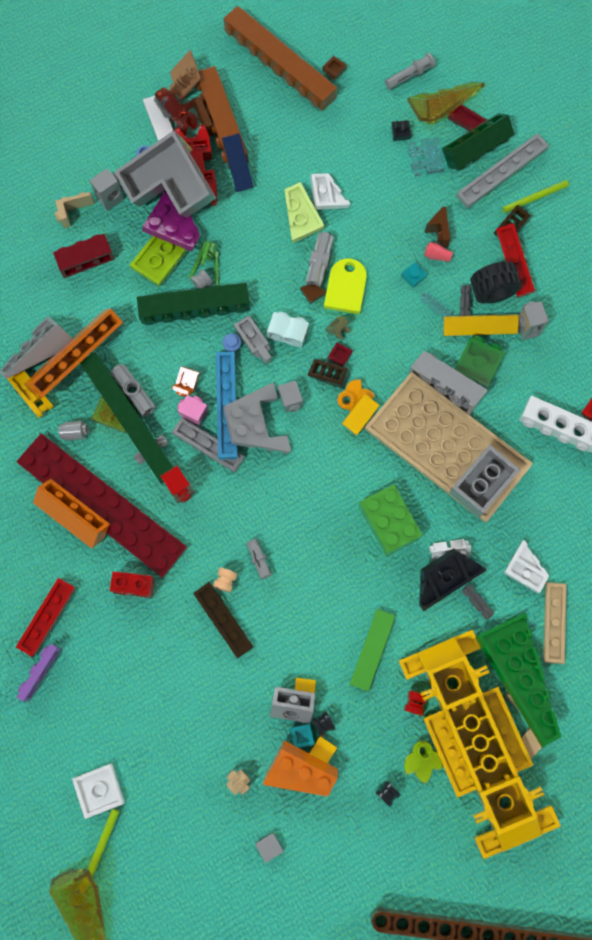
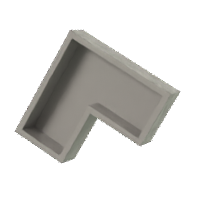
(170, 168)

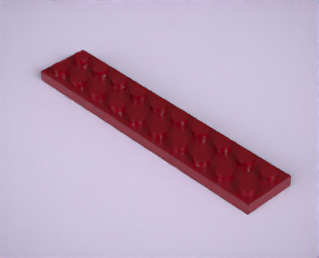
(127, 523)

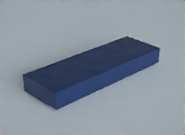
(237, 162)

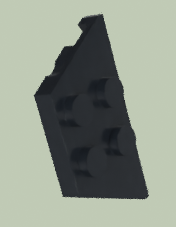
(446, 576)

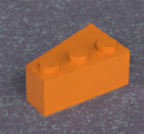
(300, 771)

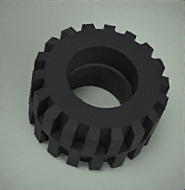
(495, 282)

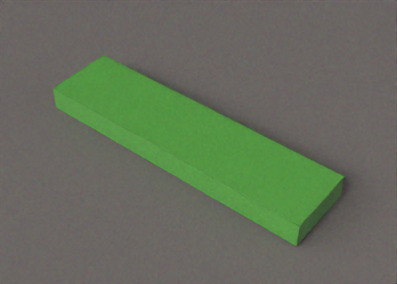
(372, 650)

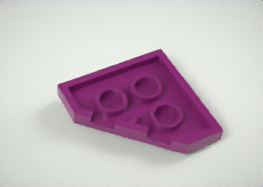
(170, 226)

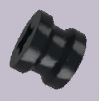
(323, 724)
(388, 793)

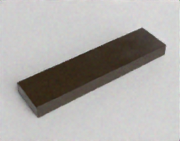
(223, 620)

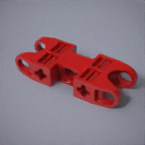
(202, 152)

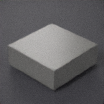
(269, 847)

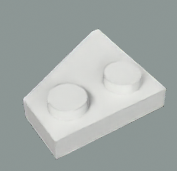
(526, 569)

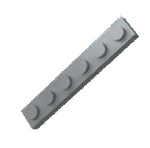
(502, 171)

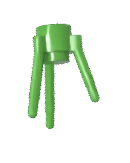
(207, 253)

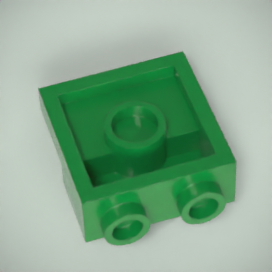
(480, 360)

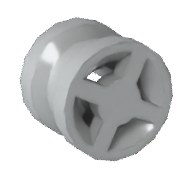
(201, 280)

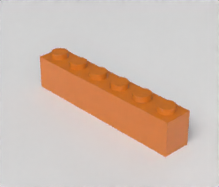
(73, 353)

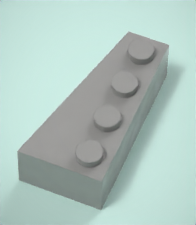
(449, 382)

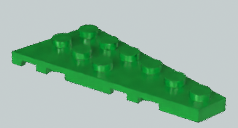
(520, 670)

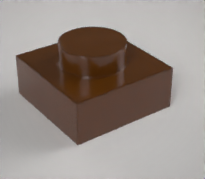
(334, 68)

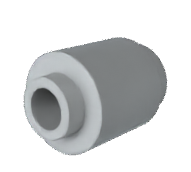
(73, 430)

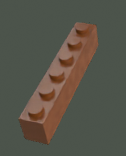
(218, 108)

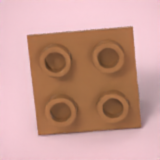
(184, 76)

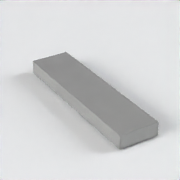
(204, 443)

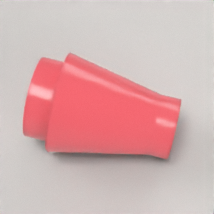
(437, 252)

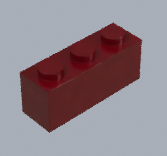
(83, 255)

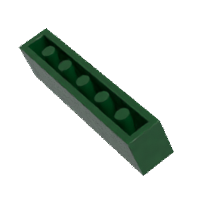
(193, 303)

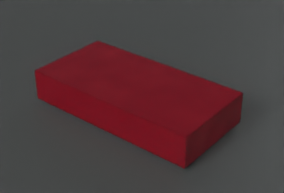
(465, 118)

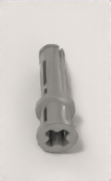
(417, 68)

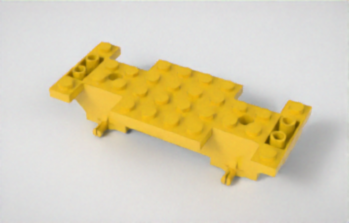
(479, 745)

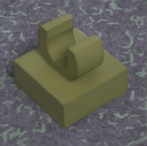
(336, 326)

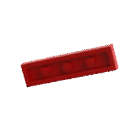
(513, 253)
(45, 617)

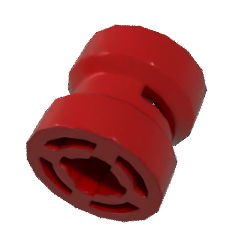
(412, 707)

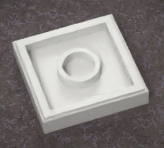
(98, 791)

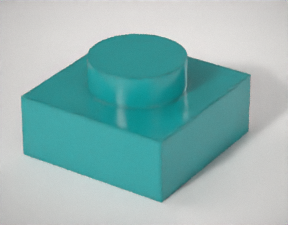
(414, 275)
(302, 735)

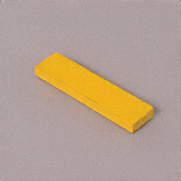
(480, 324)

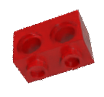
(177, 485)
(132, 584)

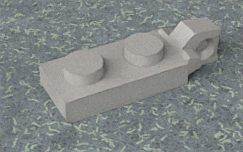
(253, 339)

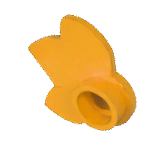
(354, 392)

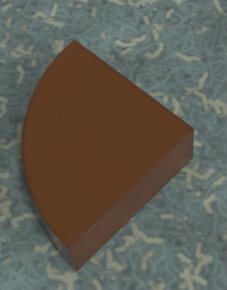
(312, 293)

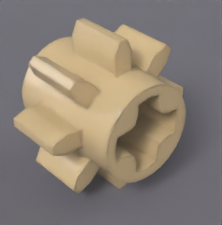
(238, 782)

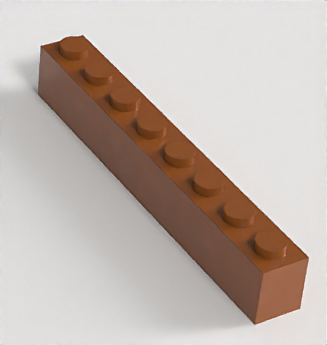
(280, 58)

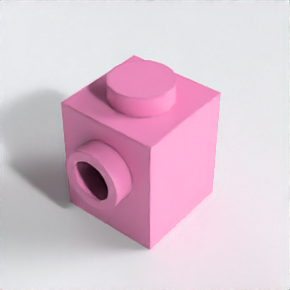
(193, 409)

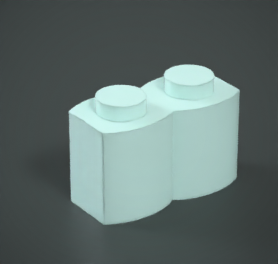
(287, 329)

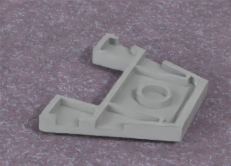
(247, 422)

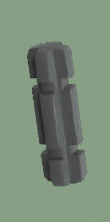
(465, 300)
(478, 602)

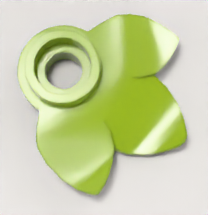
(422, 764)

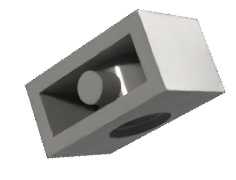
(107, 189)
(532, 320)
(292, 705)

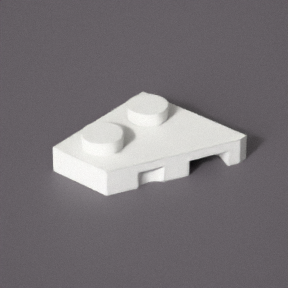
(327, 193)

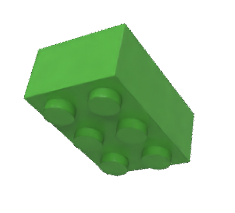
(390, 520)

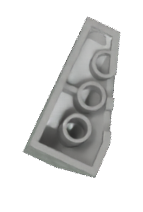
(46, 341)

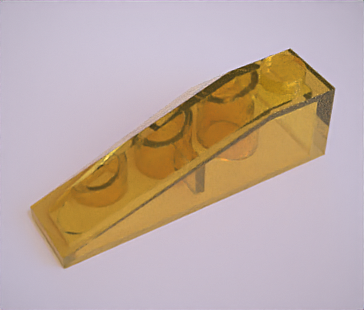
(438, 105)
(79, 903)

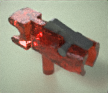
(177, 111)

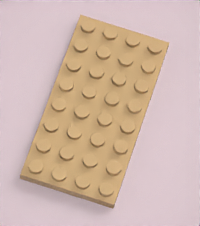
(438, 437)

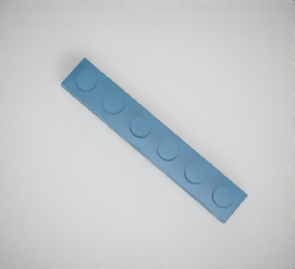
(225, 394)

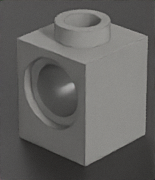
(290, 396)

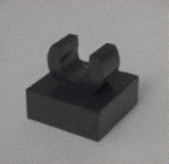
(401, 130)

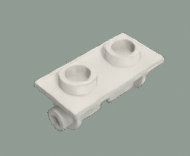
(440, 549)

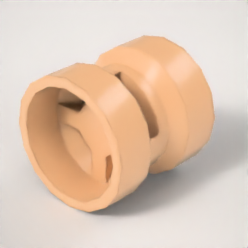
(224, 581)

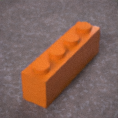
(71, 513)

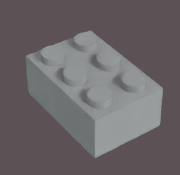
(484, 481)

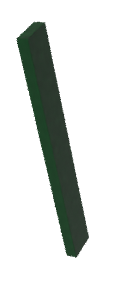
(126, 416)

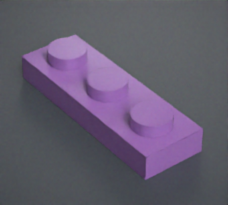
(38, 672)

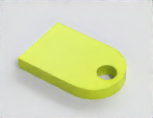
(346, 288)

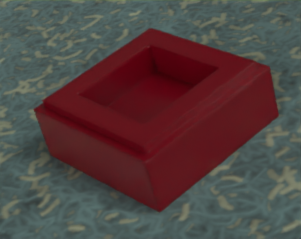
(340, 354)

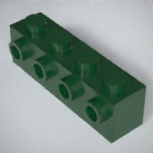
(478, 141)

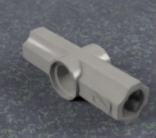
(319, 259)
(138, 398)

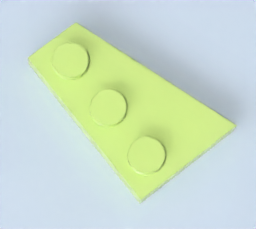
(301, 213)

